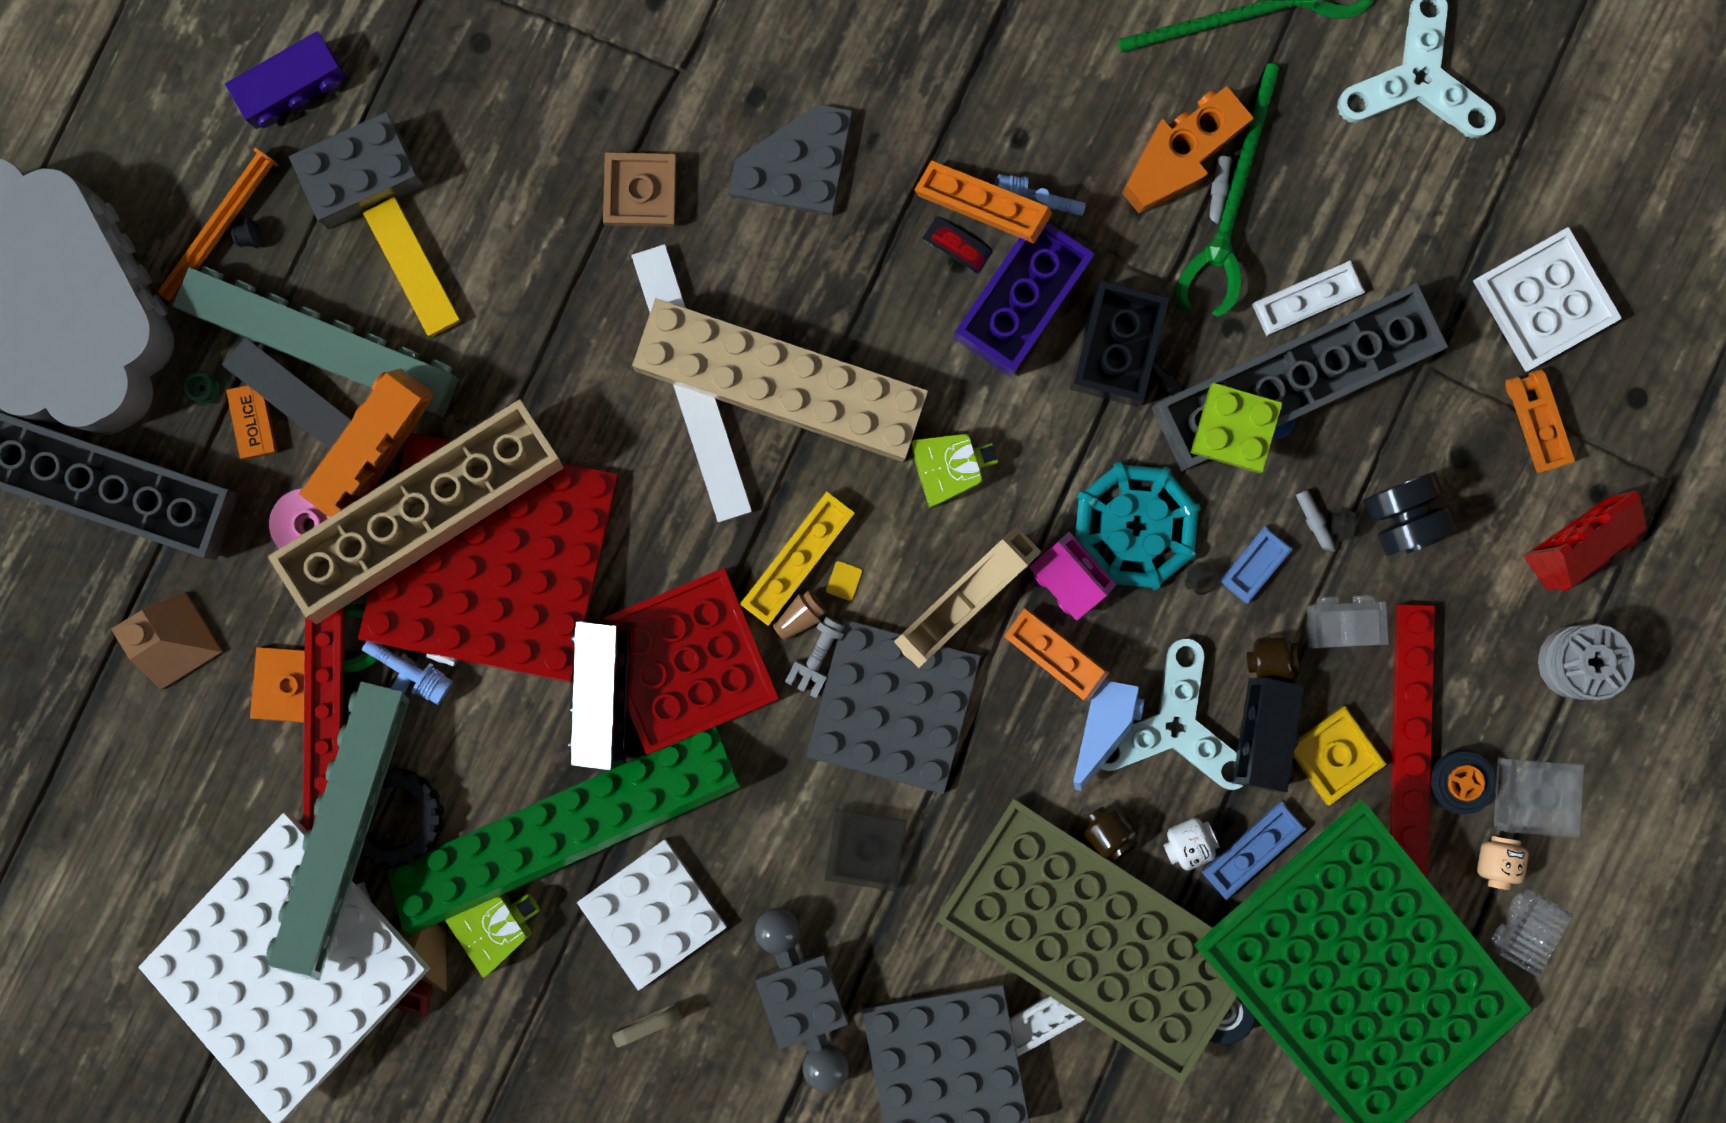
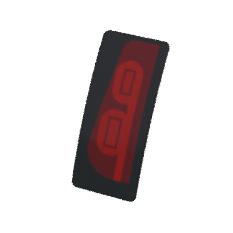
(957, 244)

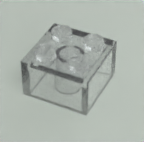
(1538, 797)

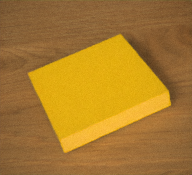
(1336, 755)

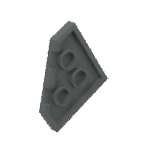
(796, 164)

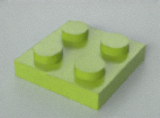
(1236, 428)

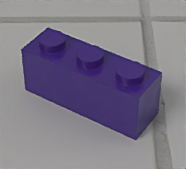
(286, 81)

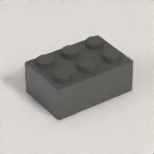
(356, 170)

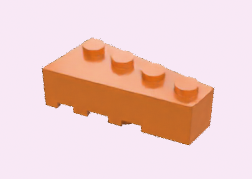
(368, 443)

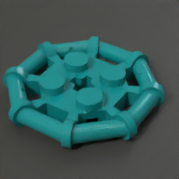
(1152, 513)

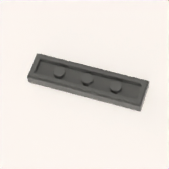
(286, 393)

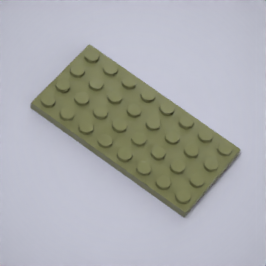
(1091, 939)

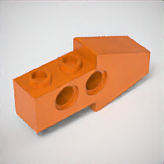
(1165, 173)

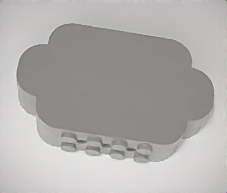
(73, 308)

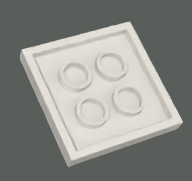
(1547, 299)
(652, 914)

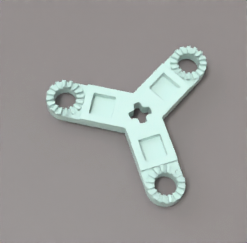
(1397, 87)
(1180, 700)

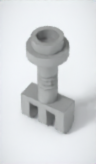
(831, 630)

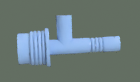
(1020, 186)
(429, 683)

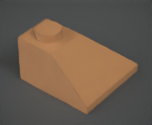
(167, 640)

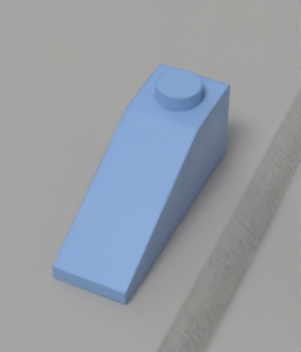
(1107, 725)

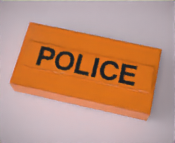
(251, 423)

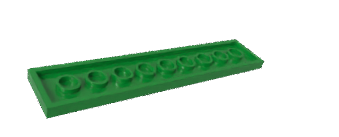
(561, 830)

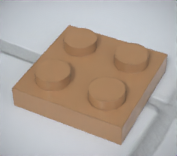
(639, 189)

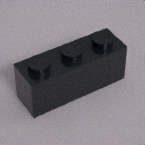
(1268, 734)

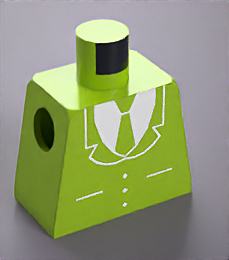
(950, 466)
(493, 929)

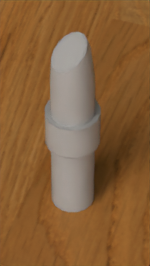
(1220, 188)
(1315, 520)

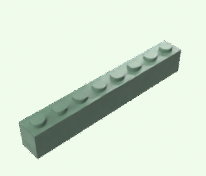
(306, 336)
(338, 831)

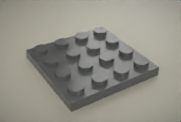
(890, 714)
(947, 1058)

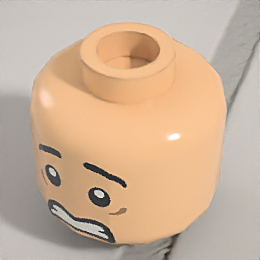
(1502, 862)

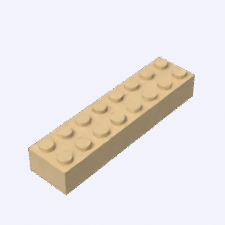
(779, 380)
(415, 512)

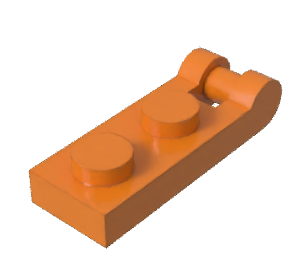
(1540, 421)

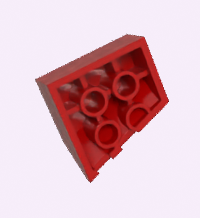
(1588, 541)

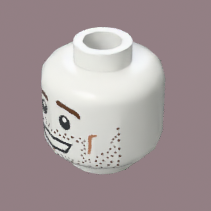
(1191, 844)

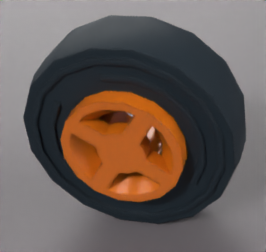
(1475, 785)

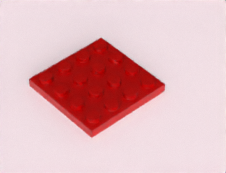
(692, 662)

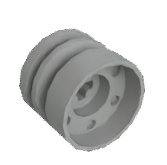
(1566, 668)

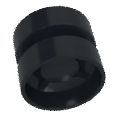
(1413, 522)

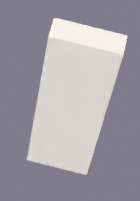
(1308, 298)

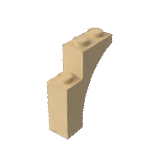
(967, 596)

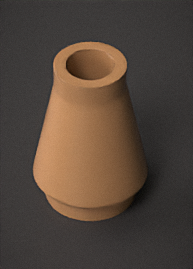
(801, 614)

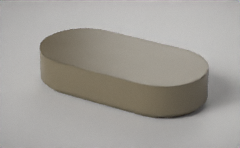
(646, 1025)

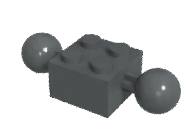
(801, 999)

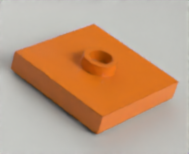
(278, 685)

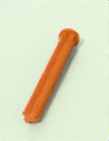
(218, 223)

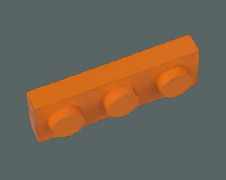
(1056, 654)

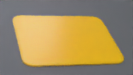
(844, 580)

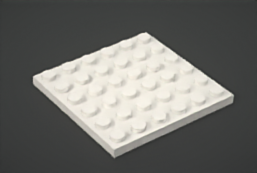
(268, 1025)

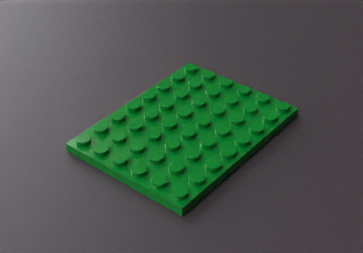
(1363, 973)

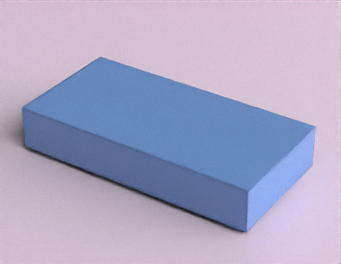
(1255, 565)

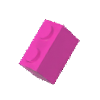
(1072, 576)

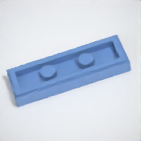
(1253, 850)

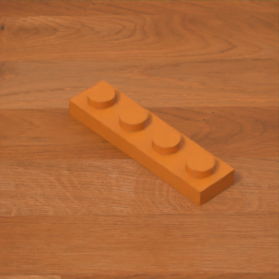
(983, 201)

